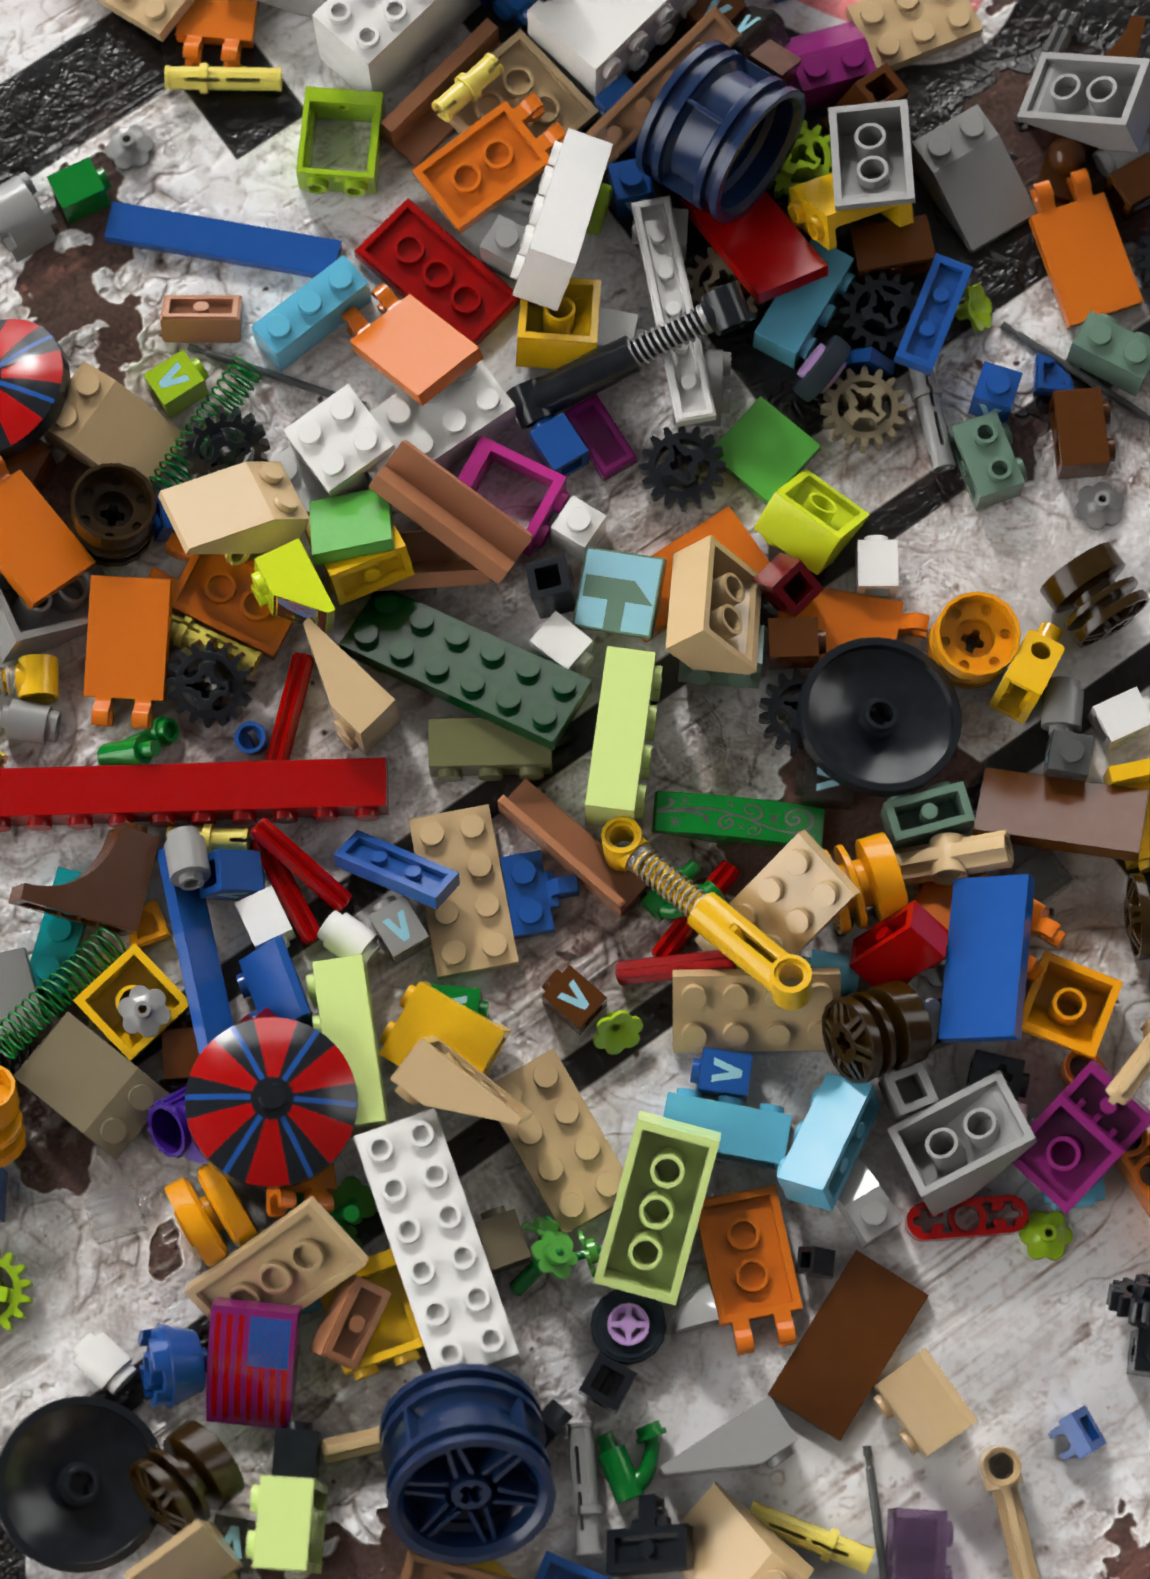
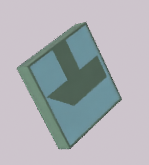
(619, 592)

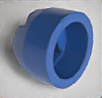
(245, 742)

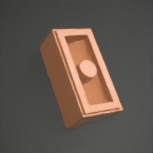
(201, 318)
(350, 1322)

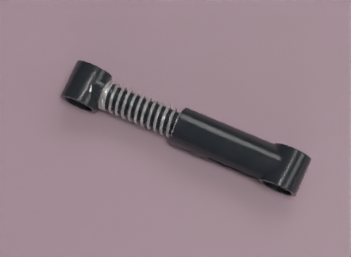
(543, 396)

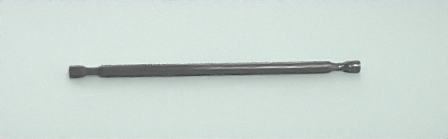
(265, 372)
(1076, 372)
(875, 1512)

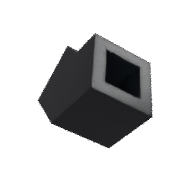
(815, 1262)
(555, 1420)

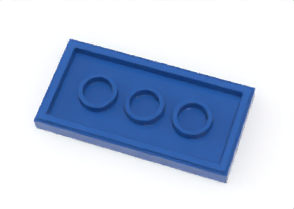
(987, 959)

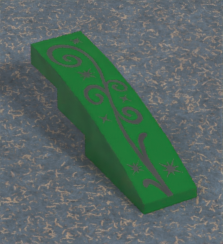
(734, 819)

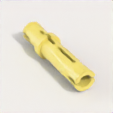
(178, 78)
(185, 632)
(814, 1538)

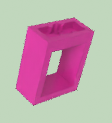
(556, 498)

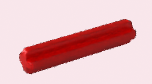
(290, 707)
(301, 864)
(289, 895)
(679, 931)
(661, 967)

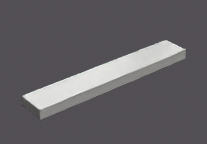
(671, 297)

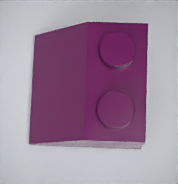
(830, 63)

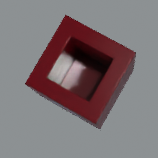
(788, 584)

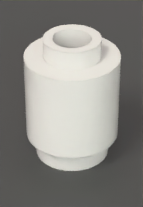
(348, 937)
(104, 1362)

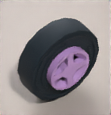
(821, 368)
(628, 1312)

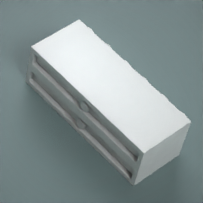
(602, 38)
(383, 40)
(436, 1244)

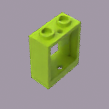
(340, 105)

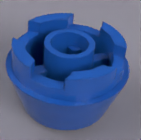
(172, 1365)

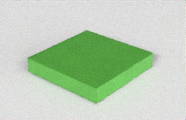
(766, 450)
(350, 526)

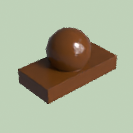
(1063, 158)

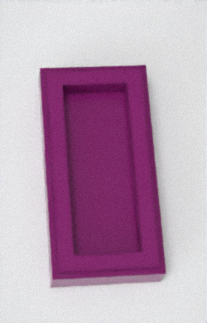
(600, 434)

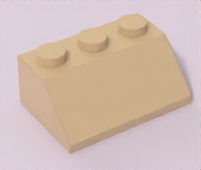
(713, 610)

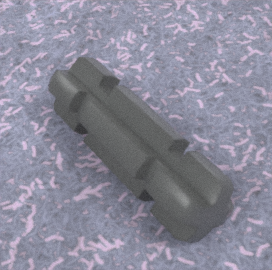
(1061, 33)

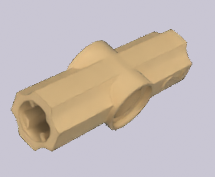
(954, 857)

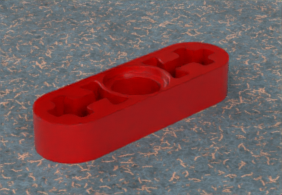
(999, 1225)

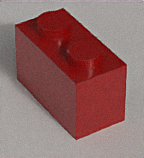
(899, 946)

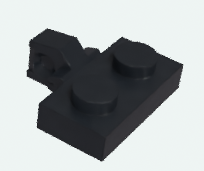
(650, 1543)

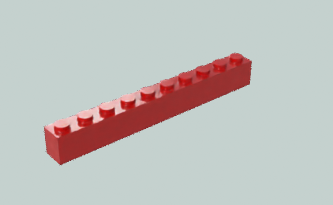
(194, 793)

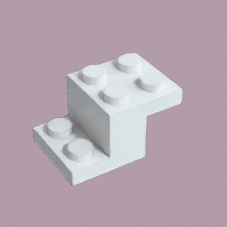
(333, 448)

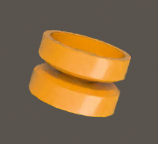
(210, 1214)

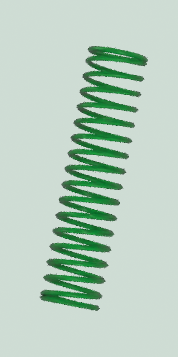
(244, 372)
(58, 996)

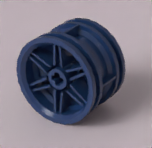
(720, 131)
(466, 1464)

